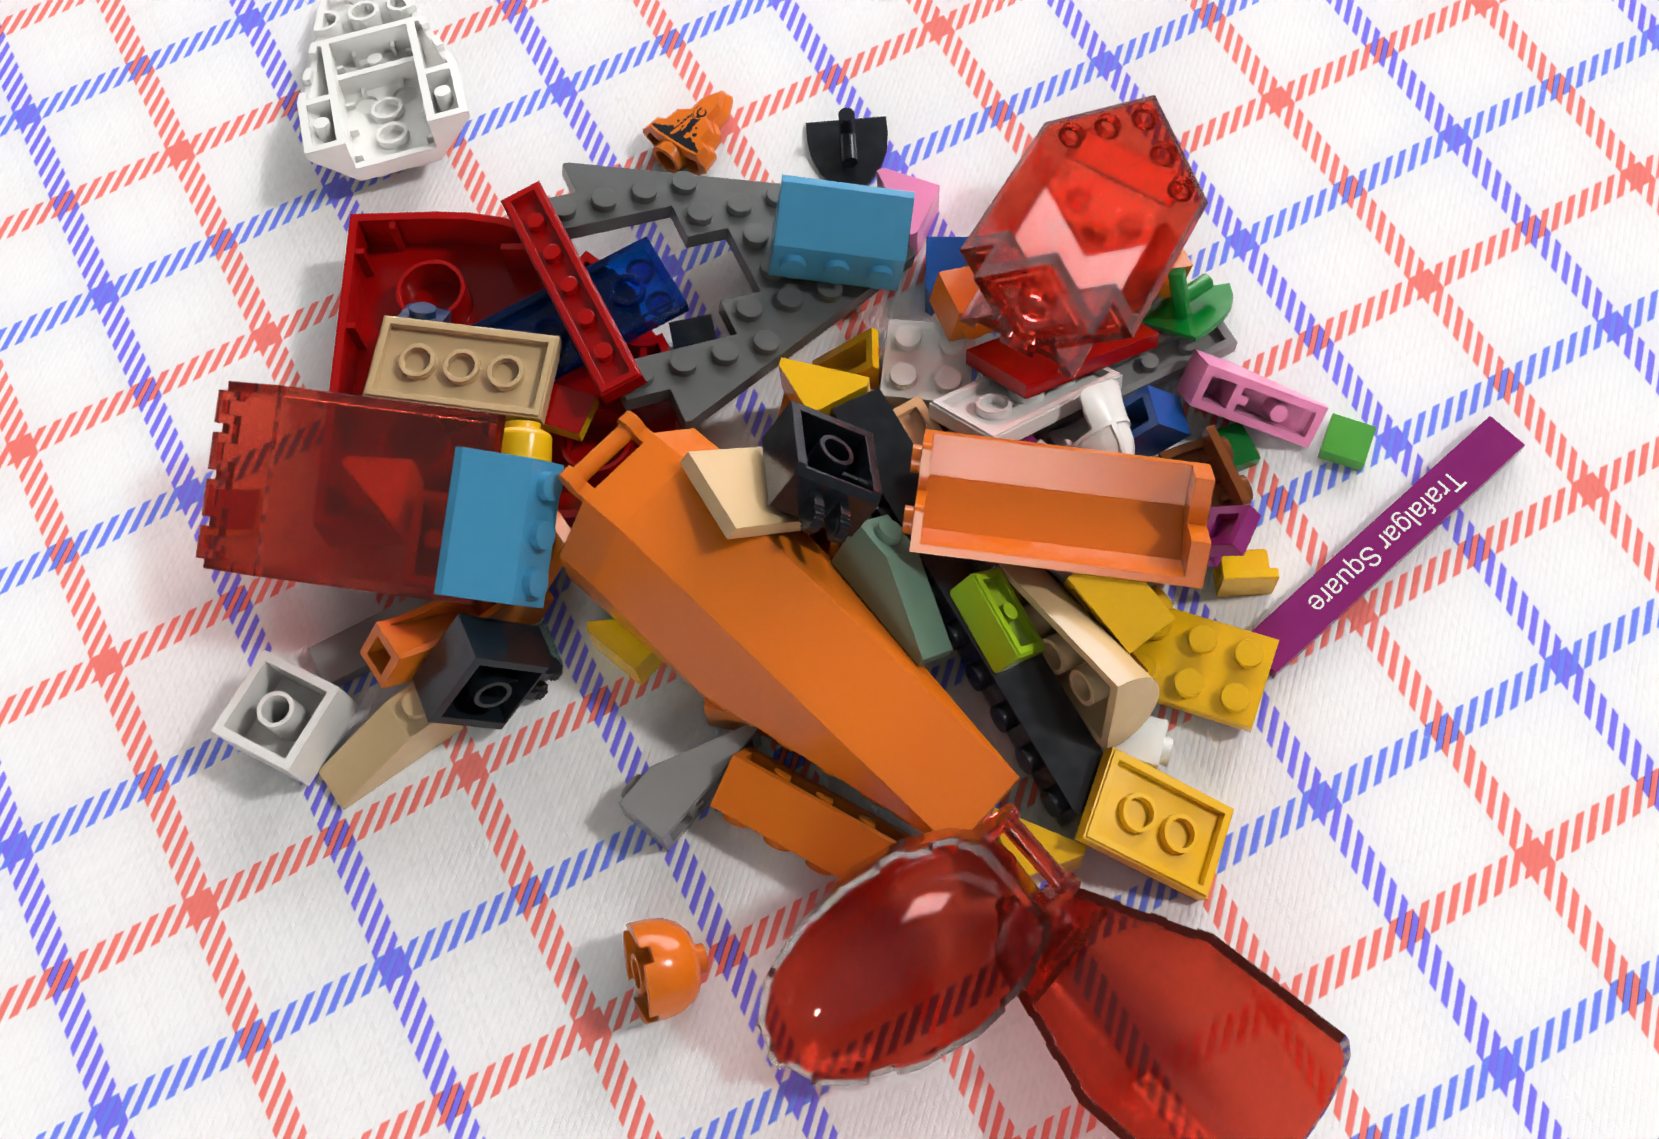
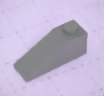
(681, 787)

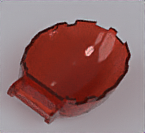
(911, 953)

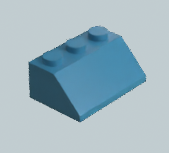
(840, 232)
(499, 528)

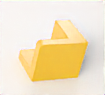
(1245, 575)

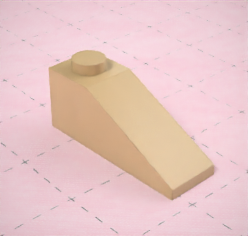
(383, 747)

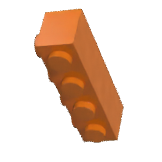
(799, 814)

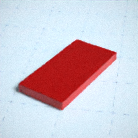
(1039, 374)

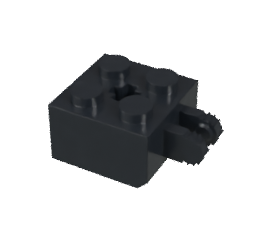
(821, 471)
(484, 672)

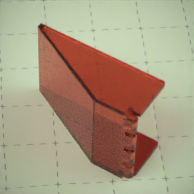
(334, 487)

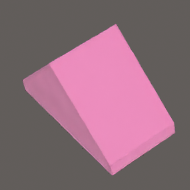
(925, 202)

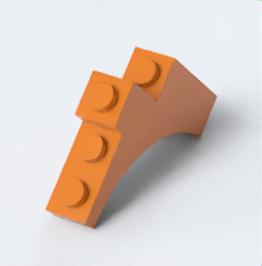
(404, 642)

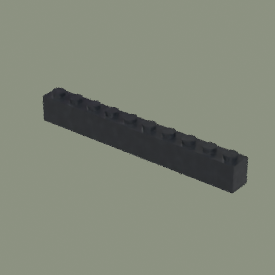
(1024, 699)

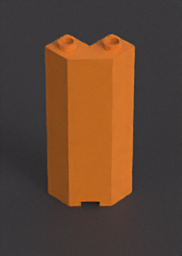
(1061, 508)

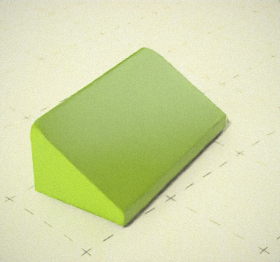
(997, 619)

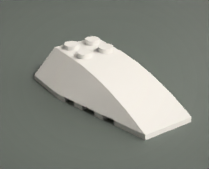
(378, 90)

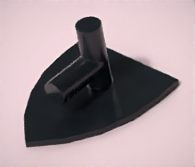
(848, 147)

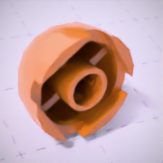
(663, 967)

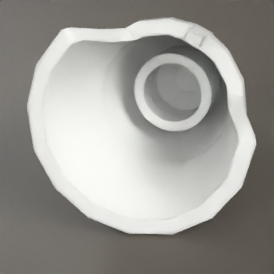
(1104, 424)

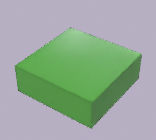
(1346, 442)

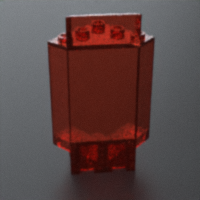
(1083, 233)

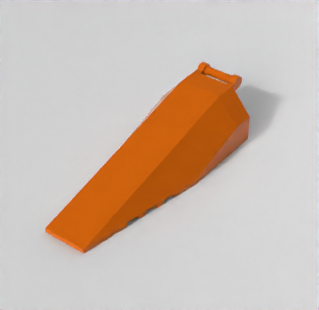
(773, 635)

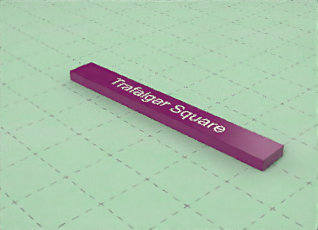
(1387, 541)

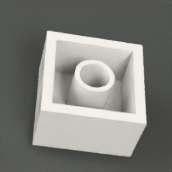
(922, 362)
(285, 717)

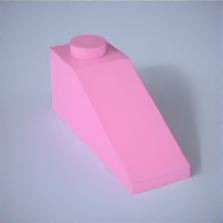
(1249, 399)

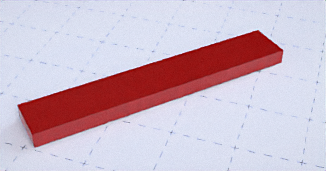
(573, 293)

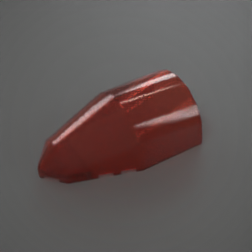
(1177, 1029)

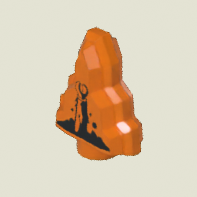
(690, 135)

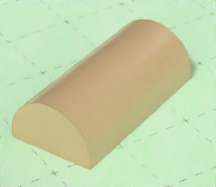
(1093, 669)

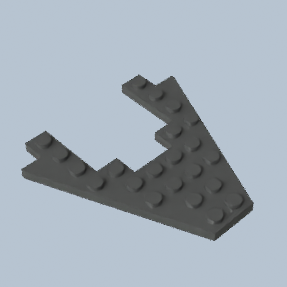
(762, 325)

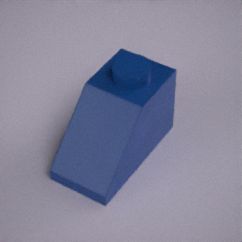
(1155, 420)

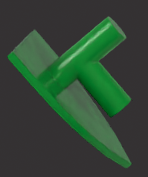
(1192, 308)

